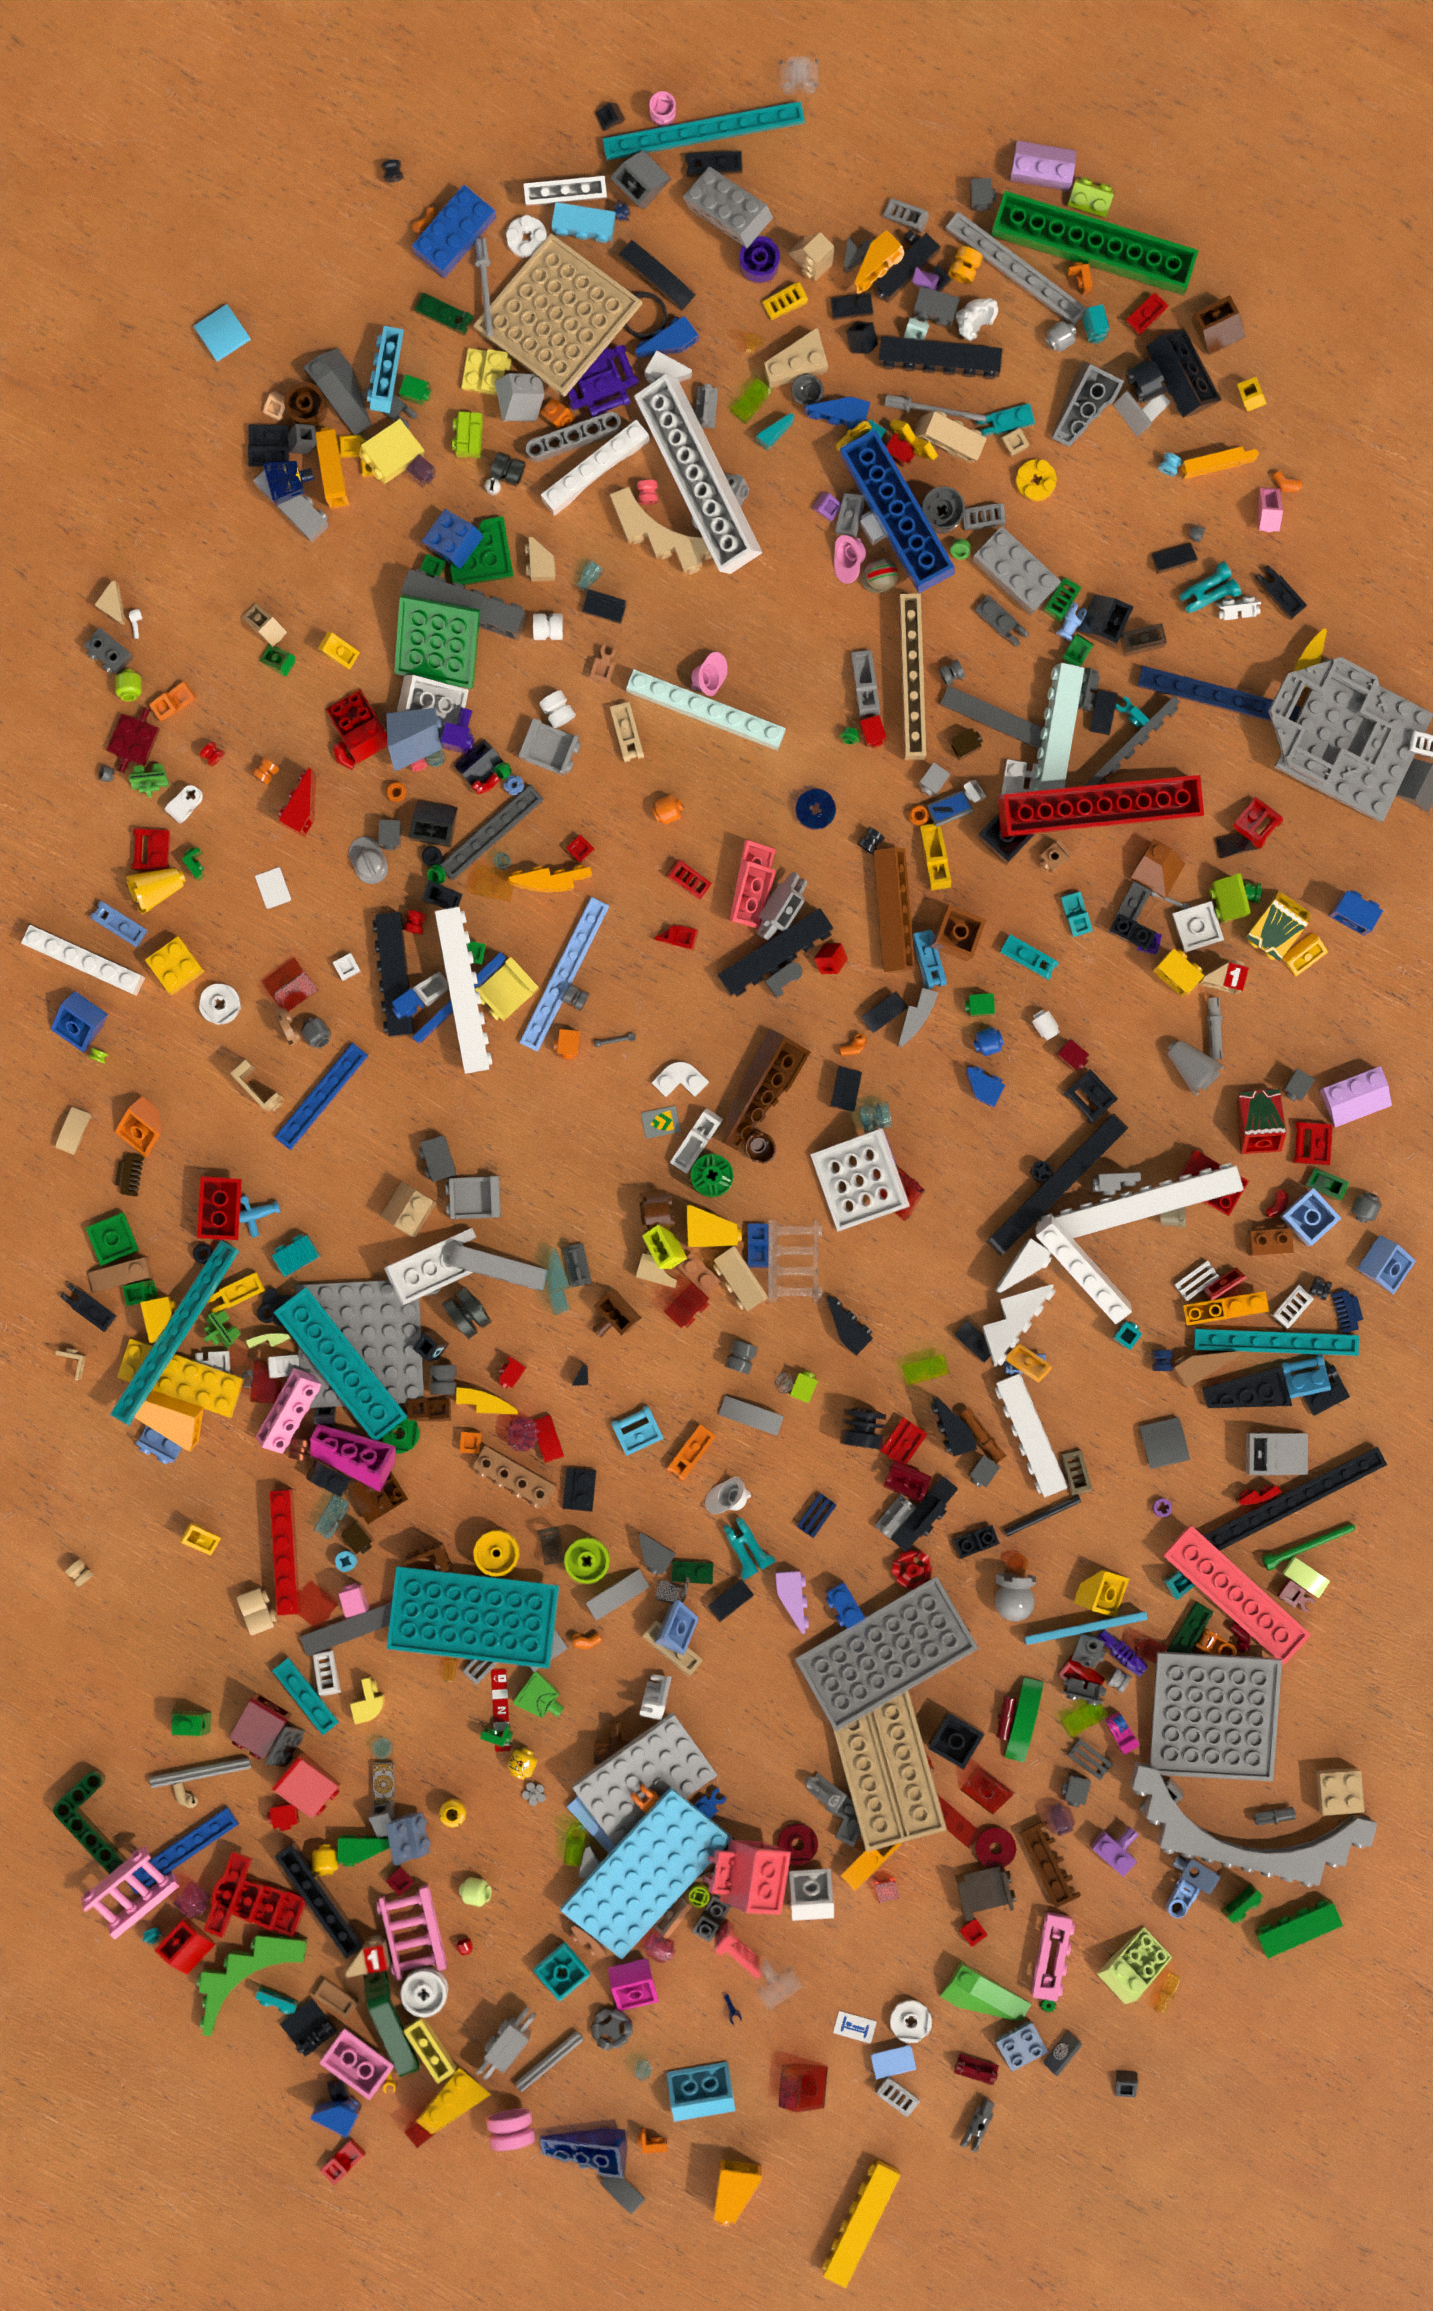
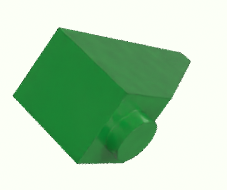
(357, 1848)

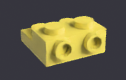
(483, 369)

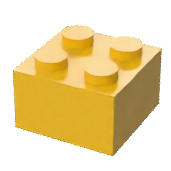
(175, 965)
(1178, 972)

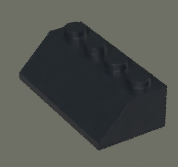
(1183, 372)

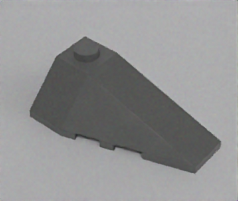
(1087, 398)

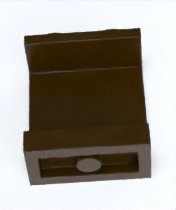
(985, 1890)

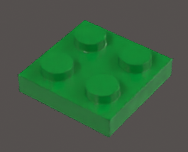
(112, 1239)
(1246, 1900)

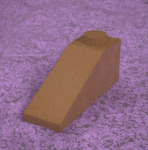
(120, 1274)
(1196, 1367)

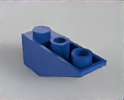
(672, 340)
(843, 411)

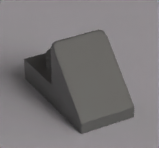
(855, 256)

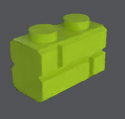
(468, 434)

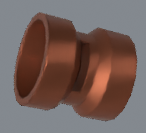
(300, 1449)

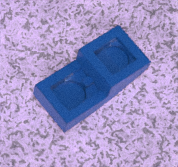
(758, 1245)

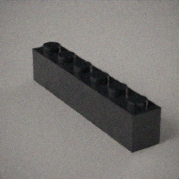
(940, 357)
(775, 952)
(394, 971)
(320, 1900)

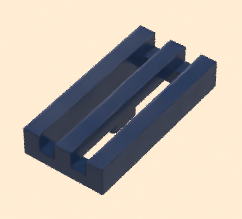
(809, 1511)

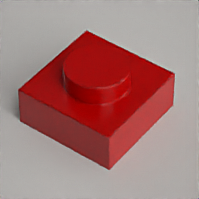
(580, 848)
(973, 1932)

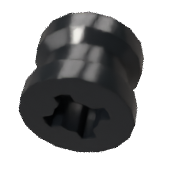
(392, 171)
(1044, 1171)
(1320, 1288)
(338, 2089)

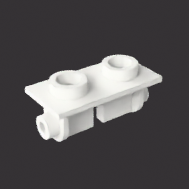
(1231, 607)

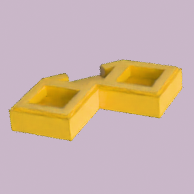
(350, 447)
(922, 447)

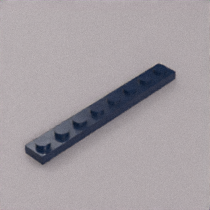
(1208, 693)

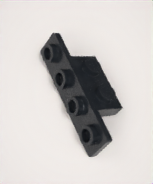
(924, 1515)

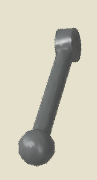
(631, 1037)

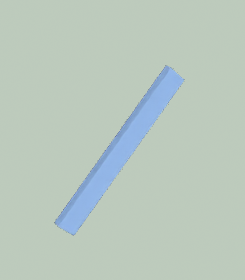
(564, 974)

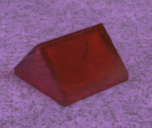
(289, 985)
(987, 1789)

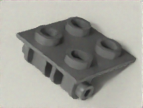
(285, 1746)

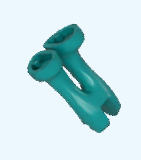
(1221, 574)
(762, 1559)

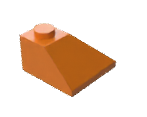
(140, 1126)

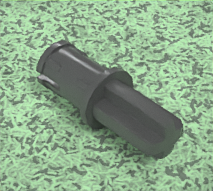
(1274, 1816)

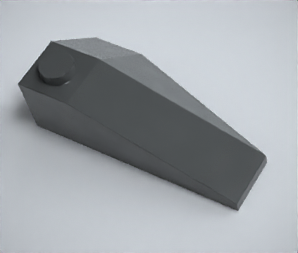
(338, 384)

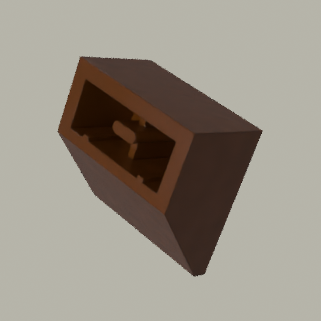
(1218, 325)
(373, 1503)

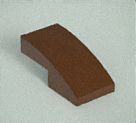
(429, 1410)

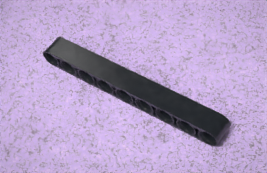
(1057, 1184)

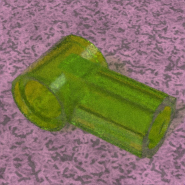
(574, 1846)

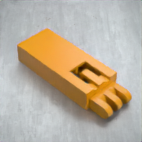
(1217, 462)

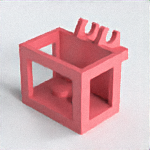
(750, 1876)

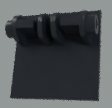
(308, 2027)

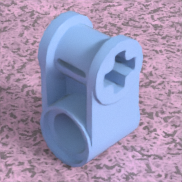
(1182, 1896)

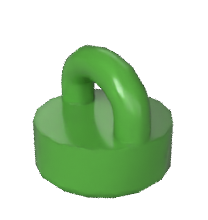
(960, 548)

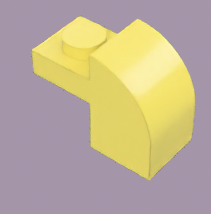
(368, 1708)

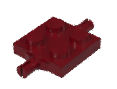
(133, 739)

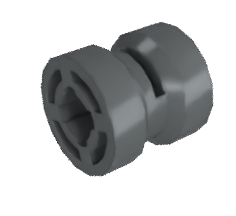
(951, 672)
(579, 1000)

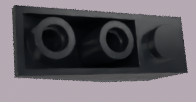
(849, 1331)

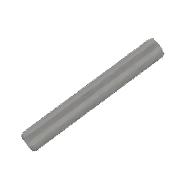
(549, 2061)

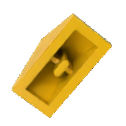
(200, 1538)

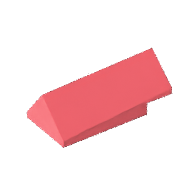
(753, 884)

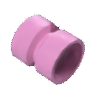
(662, 109)

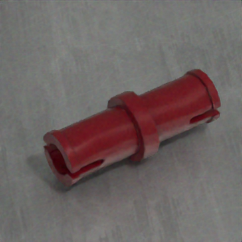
(1006, 1717)

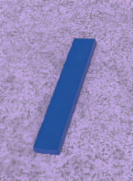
(447, 1010)
(321, 1096)
(188, 1846)

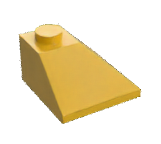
(157, 1315)
(1102, 1593)

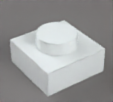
(974, 791)
(346, 967)

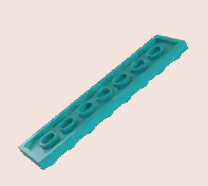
(340, 1364)

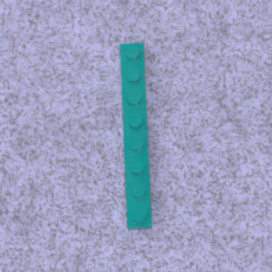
(1276, 1342)

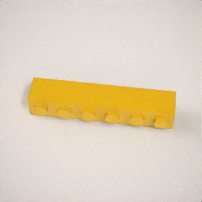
(861, 2223)

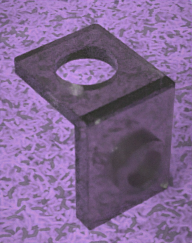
(551, 1546)
(670, 1592)

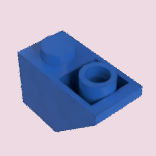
(984, 1088)

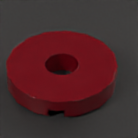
(802, 1832)
(991, 1836)

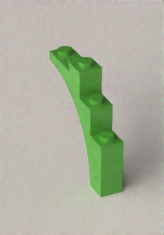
(267, 1949)

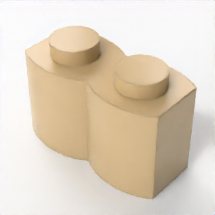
(256, 1610)

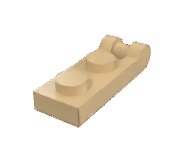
(626, 731)

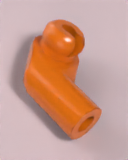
(1287, 485)

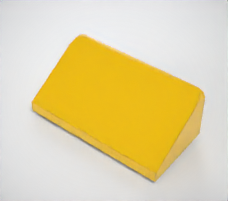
(1304, 954)

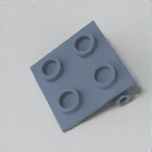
(1021, 2045)

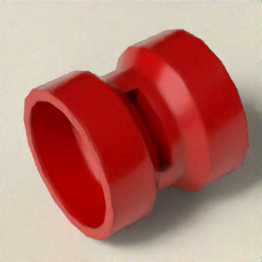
(415, 922)

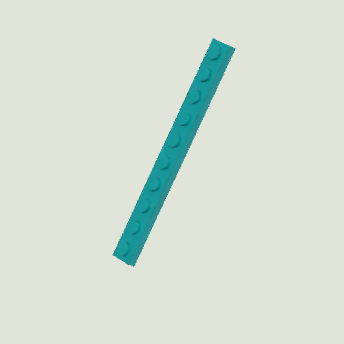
(704, 130)
(174, 1333)

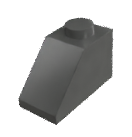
(655, 1554)

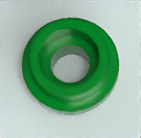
(850, 736)
(436, 874)

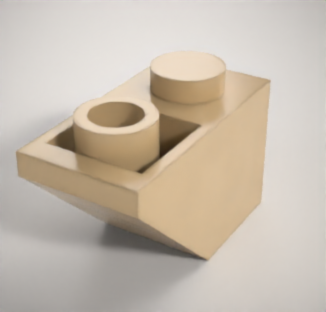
(541, 562)

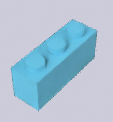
(583, 222)

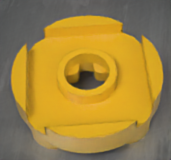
(1030, 490)

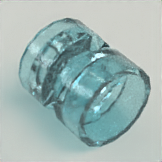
(875, 1116)

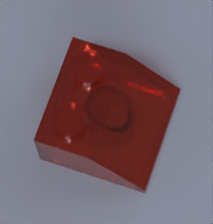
(802, 2087)

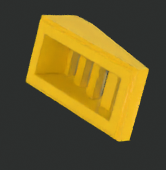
(782, 295)

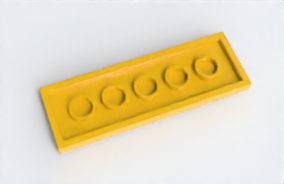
(187, 1380)

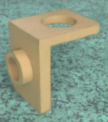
(72, 1353)

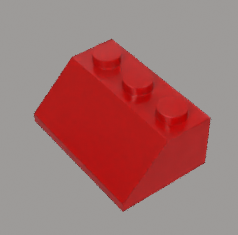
(219, 1208)

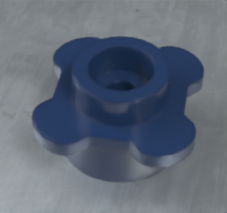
(622, 211)

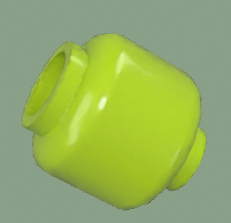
(128, 685)

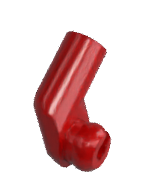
(340, 756)
(480, 788)

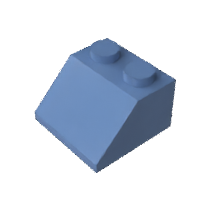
(1386, 1264)

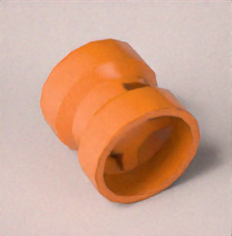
(265, 771)

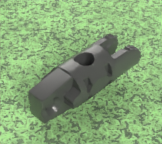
(983, 2116)

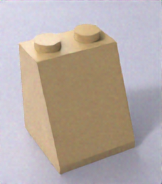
(408, 1209)

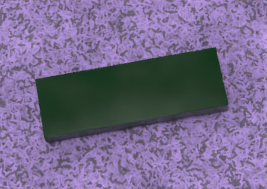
(1191, 1629)

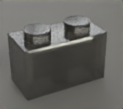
(1143, 639)

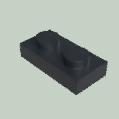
(851, 306)

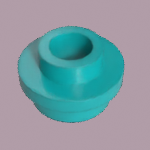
(151, 1936)

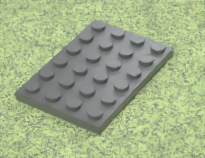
(659, 1759)

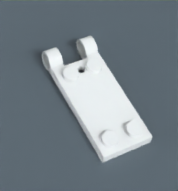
(427, 1269)

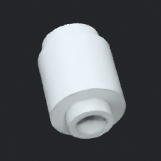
(1045, 1024)

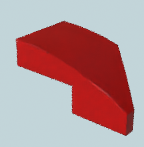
(679, 936)

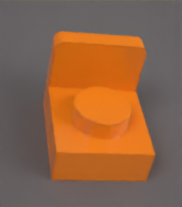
(1084, 280)
(654, 2145)

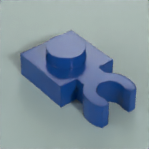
(707, 1805)

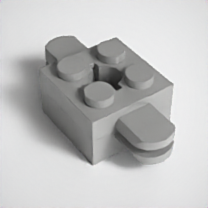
(507, 2044)

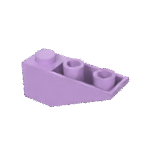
(789, 1590)

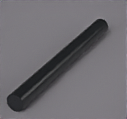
(1042, 1515)

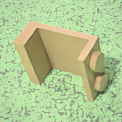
(244, 1071)

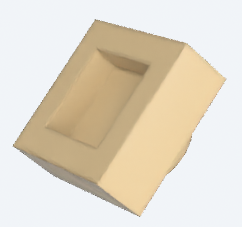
(1015, 442)

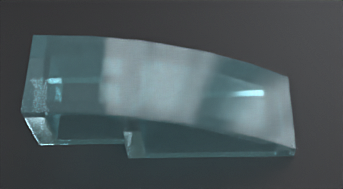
(557, 1283)

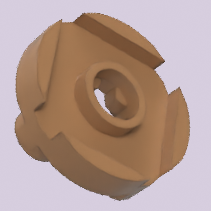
(283, 1019)

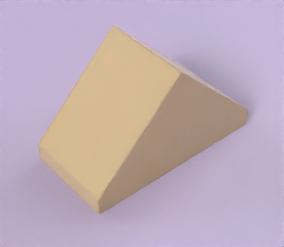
(111, 603)

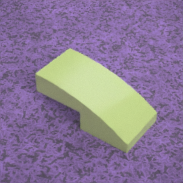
(274, 1339)
(1306, 1577)

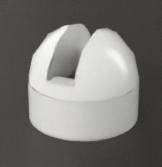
(497, 486)

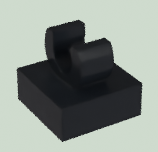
(325, 1415)

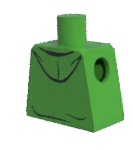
(539, 1696)

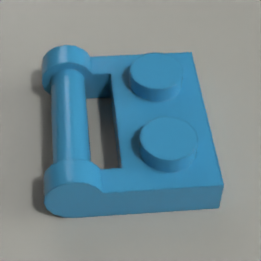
(1308, 1382)

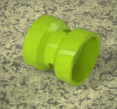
(699, 1891)

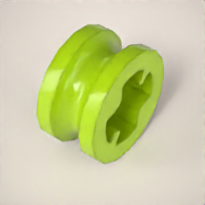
(98, 1055)

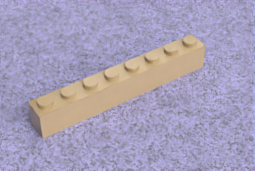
(912, 677)

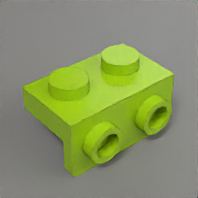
(1091, 197)

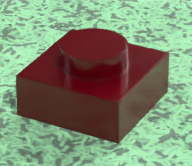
(400, 1881)

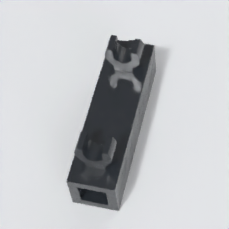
(900, 274)

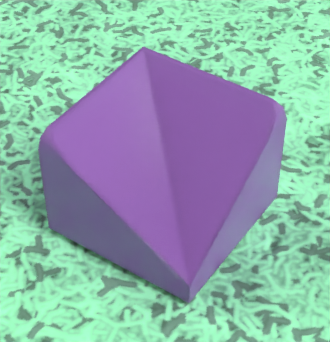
(925, 279)

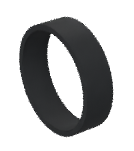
(657, 299)

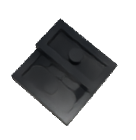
(268, 444)

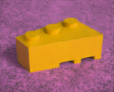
(451, 2101)

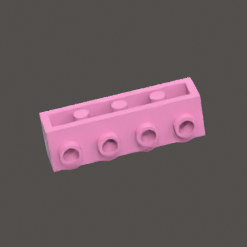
(288, 1411)

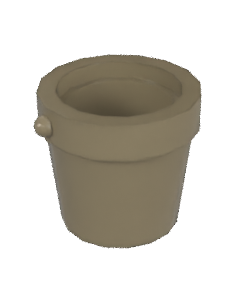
(1174, 1218)

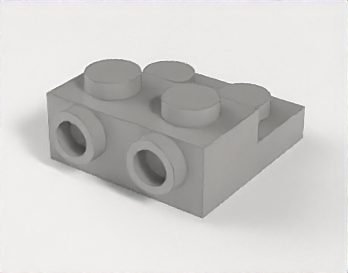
(1109, 1183)

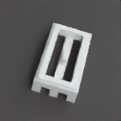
(1211, 1270)

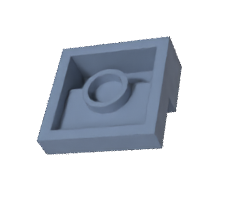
(408, 1837)

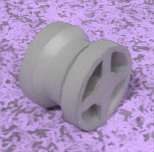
(1118, 1680)

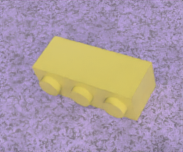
(430, 2049)

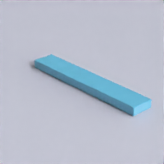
(1089, 1627)

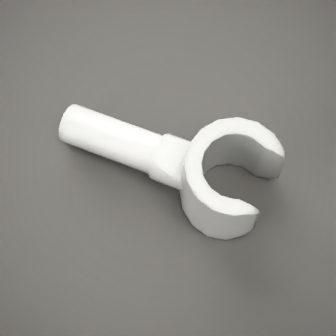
(134, 616)

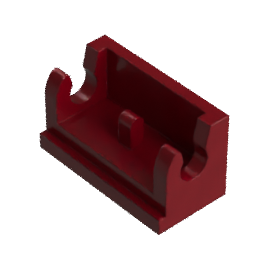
(907, 1481)

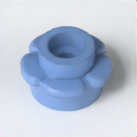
(508, 785)

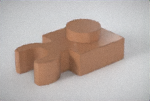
(603, 668)

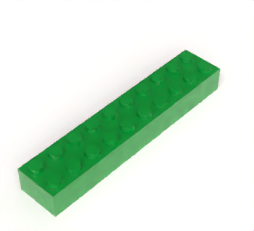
(1094, 243)

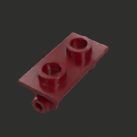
(976, 2069)

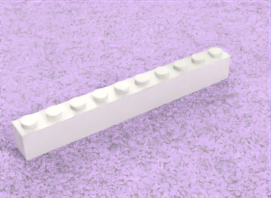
(1149, 1201)

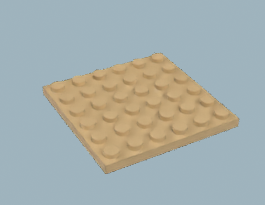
(558, 314)

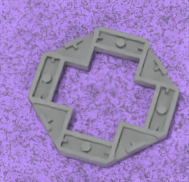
(1290, 733)

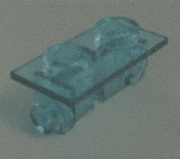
(333, 1512)

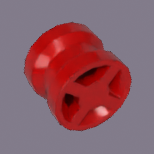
(212, 753)

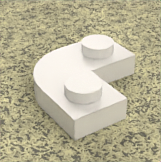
(680, 1073)

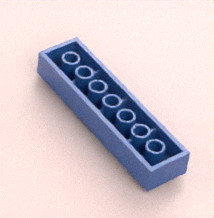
(897, 511)

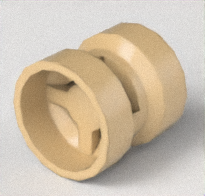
(79, 1573)

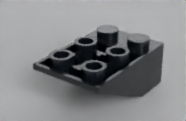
(957, 1434)

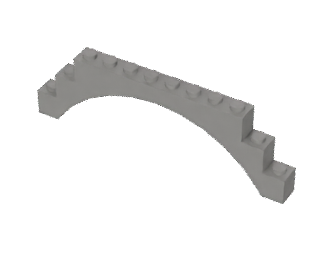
(1299, 1862)

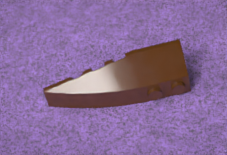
(766, 1079)

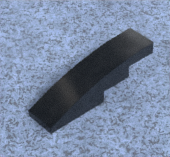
(656, 274)

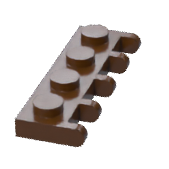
(1048, 1865)

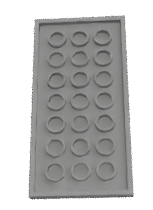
(886, 1654)

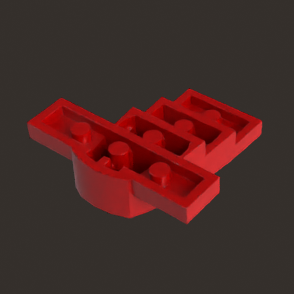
(252, 1901)

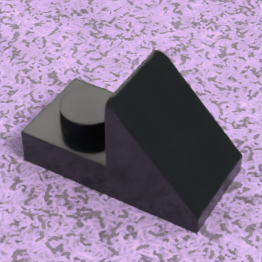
(441, 896)

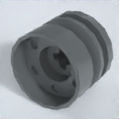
(949, 500)

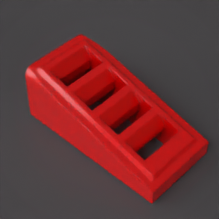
(692, 873)

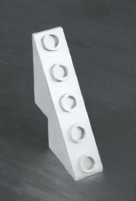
(1017, 1312)

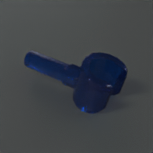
(733, 2011)

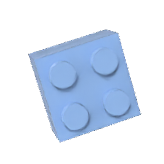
(1310, 1217)

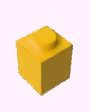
(1251, 393)

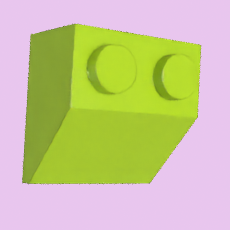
(1230, 898)

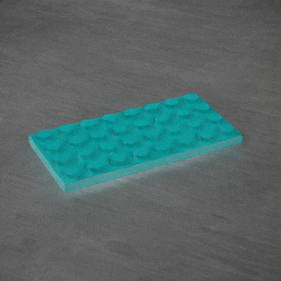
(473, 1617)

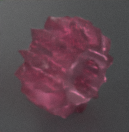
(522, 1434)

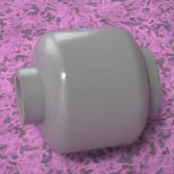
(1060, 336)

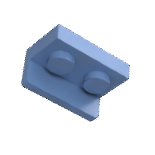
(155, 1443)

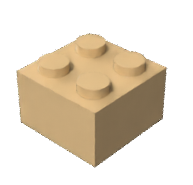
(1340, 1791)

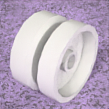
(422, 2003)

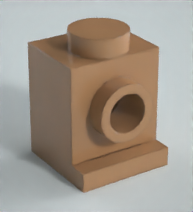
(1062, 852)

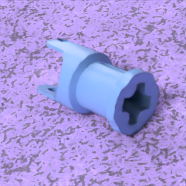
(1071, 622)

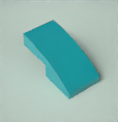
(1076, 913)

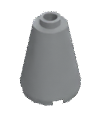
(1194, 1066)

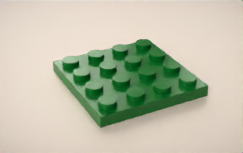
(437, 641)

